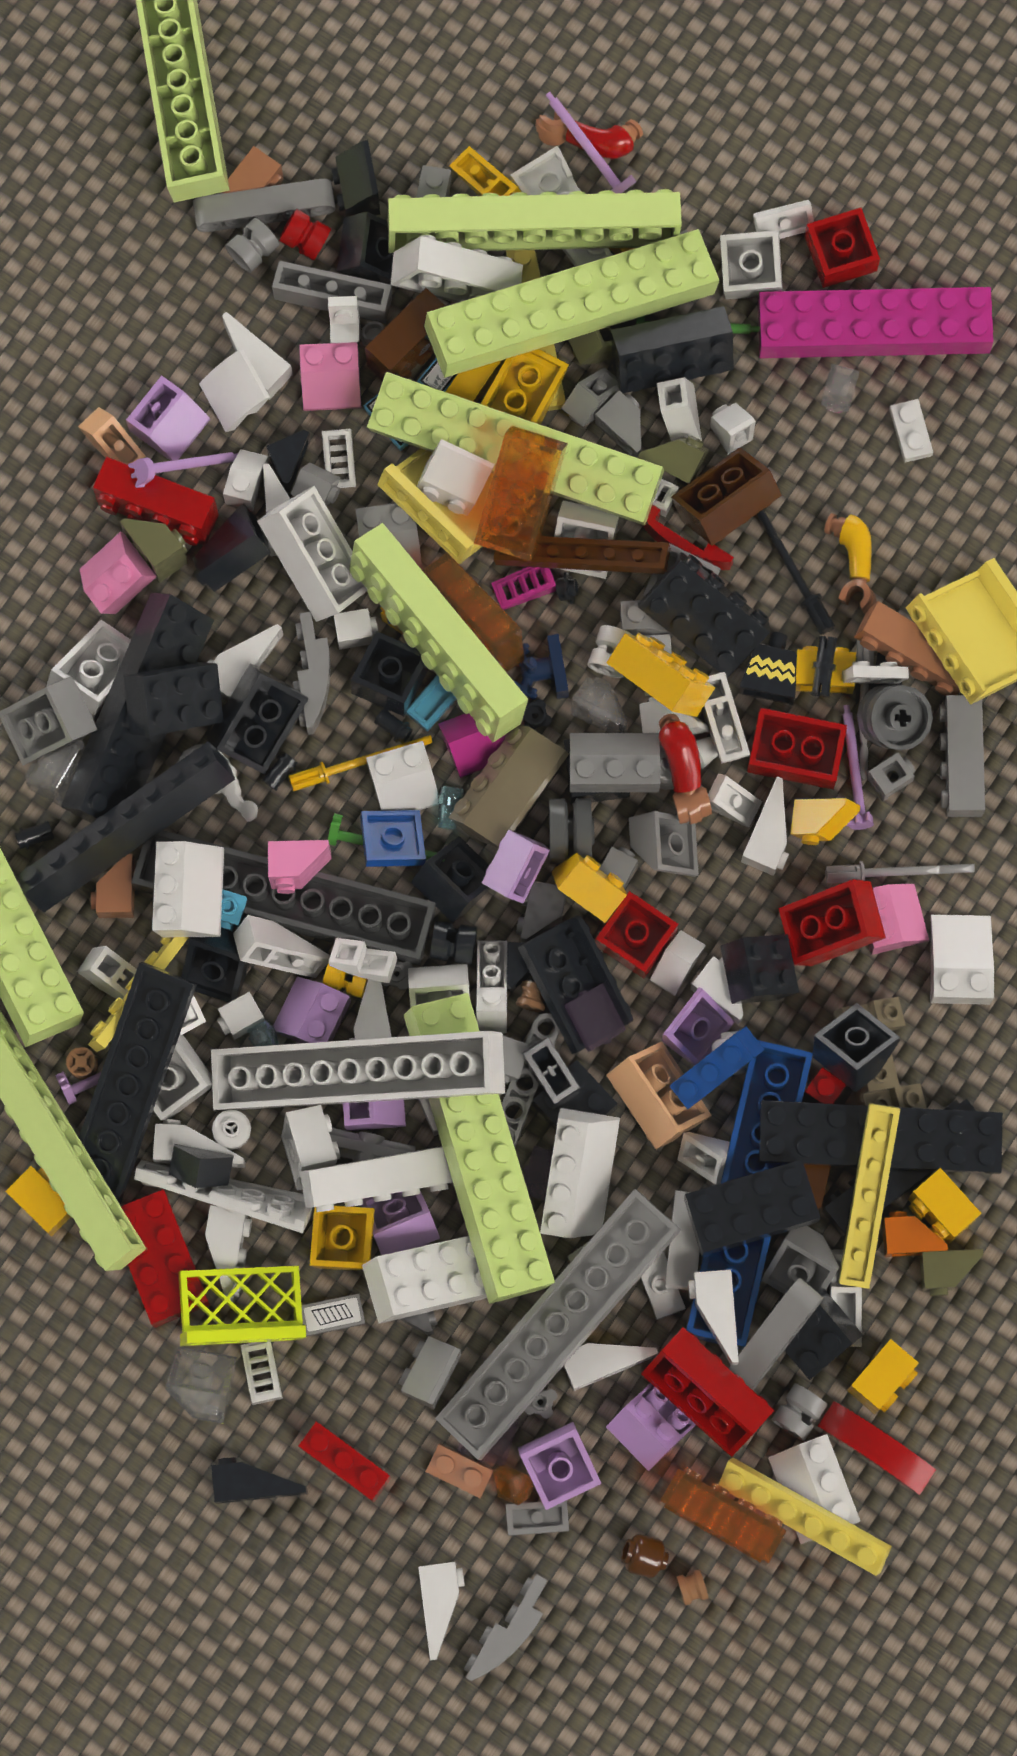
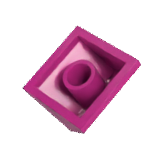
(467, 745)

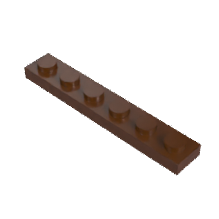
(594, 555)

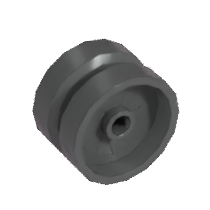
(894, 716)
(570, 830)

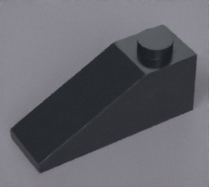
(242, 1482)

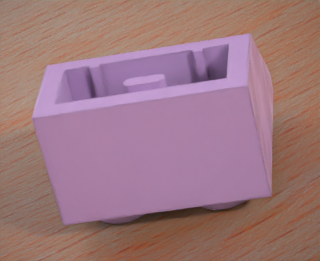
(167, 419)
(515, 866)
(374, 1115)
(650, 1426)

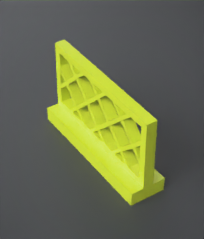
(241, 1332)

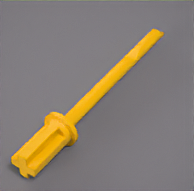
(320, 774)

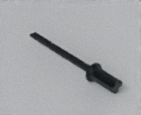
(812, 602)

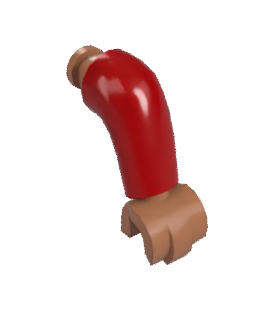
(609, 142)
(685, 767)

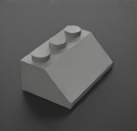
(614, 762)

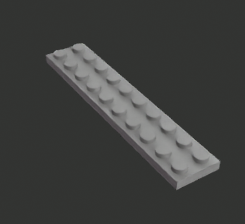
(557, 1324)

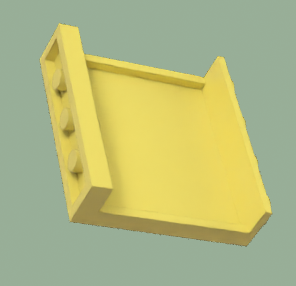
(450, 530)
(973, 629)

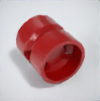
(304, 234)

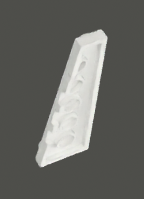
(552, 174)

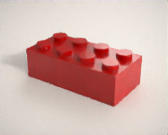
(159, 502)
(166, 1254)
(707, 1391)

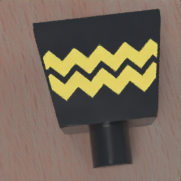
(771, 672)

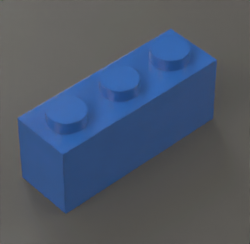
(716, 1067)

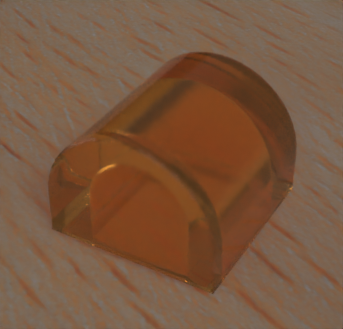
(512, 1484)

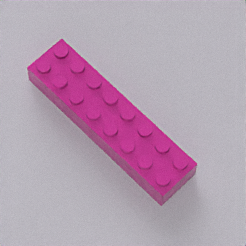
(875, 322)

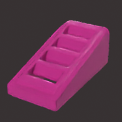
(527, 595)

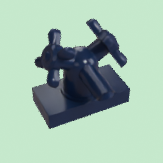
(544, 669)

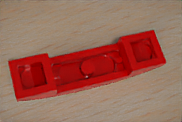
(661, 533)
(877, 1447)

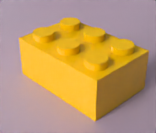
(661, 674)

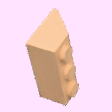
(645, 1088)

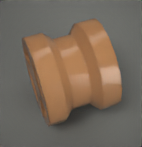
(531, 997)
(78, 1059)
(692, 1587)

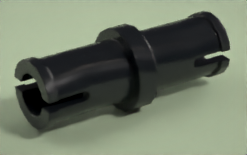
(824, 666)

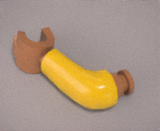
(857, 540)

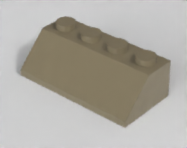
(508, 785)

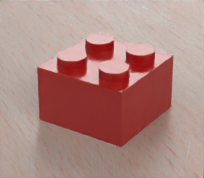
(842, 247)
(636, 934)

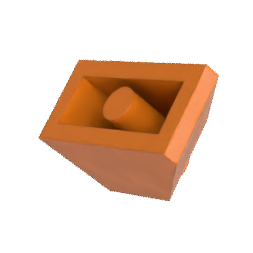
(908, 1236)

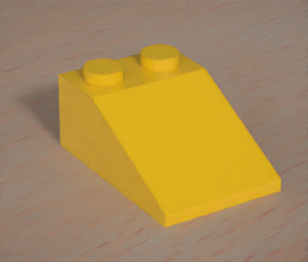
(526, 385)

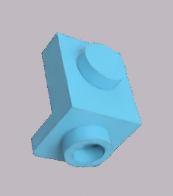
(232, 910)

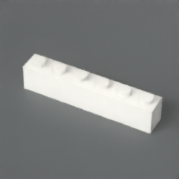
(375, 1179)

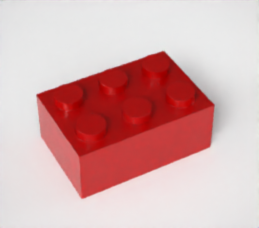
(797, 748)
(832, 922)

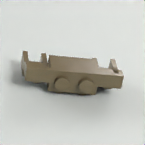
(885, 1087)

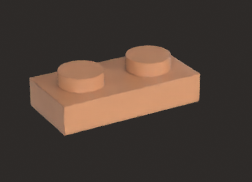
(459, 1470)

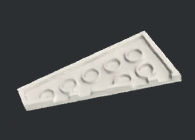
(239, 1197)

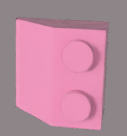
(330, 376)
(115, 575)
(295, 863)
(900, 917)

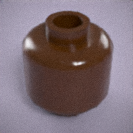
(644, 1555)

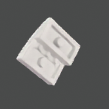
(234, 390)

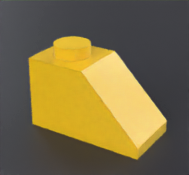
(821, 818)

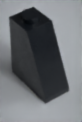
(231, 550)

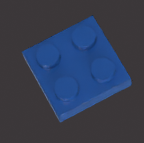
(392, 838)

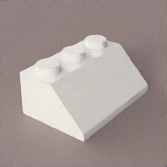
(188, 889)
(816, 1475)

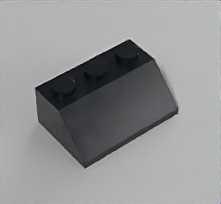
(257, 718)

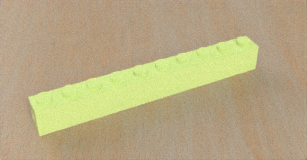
(64, 1157)

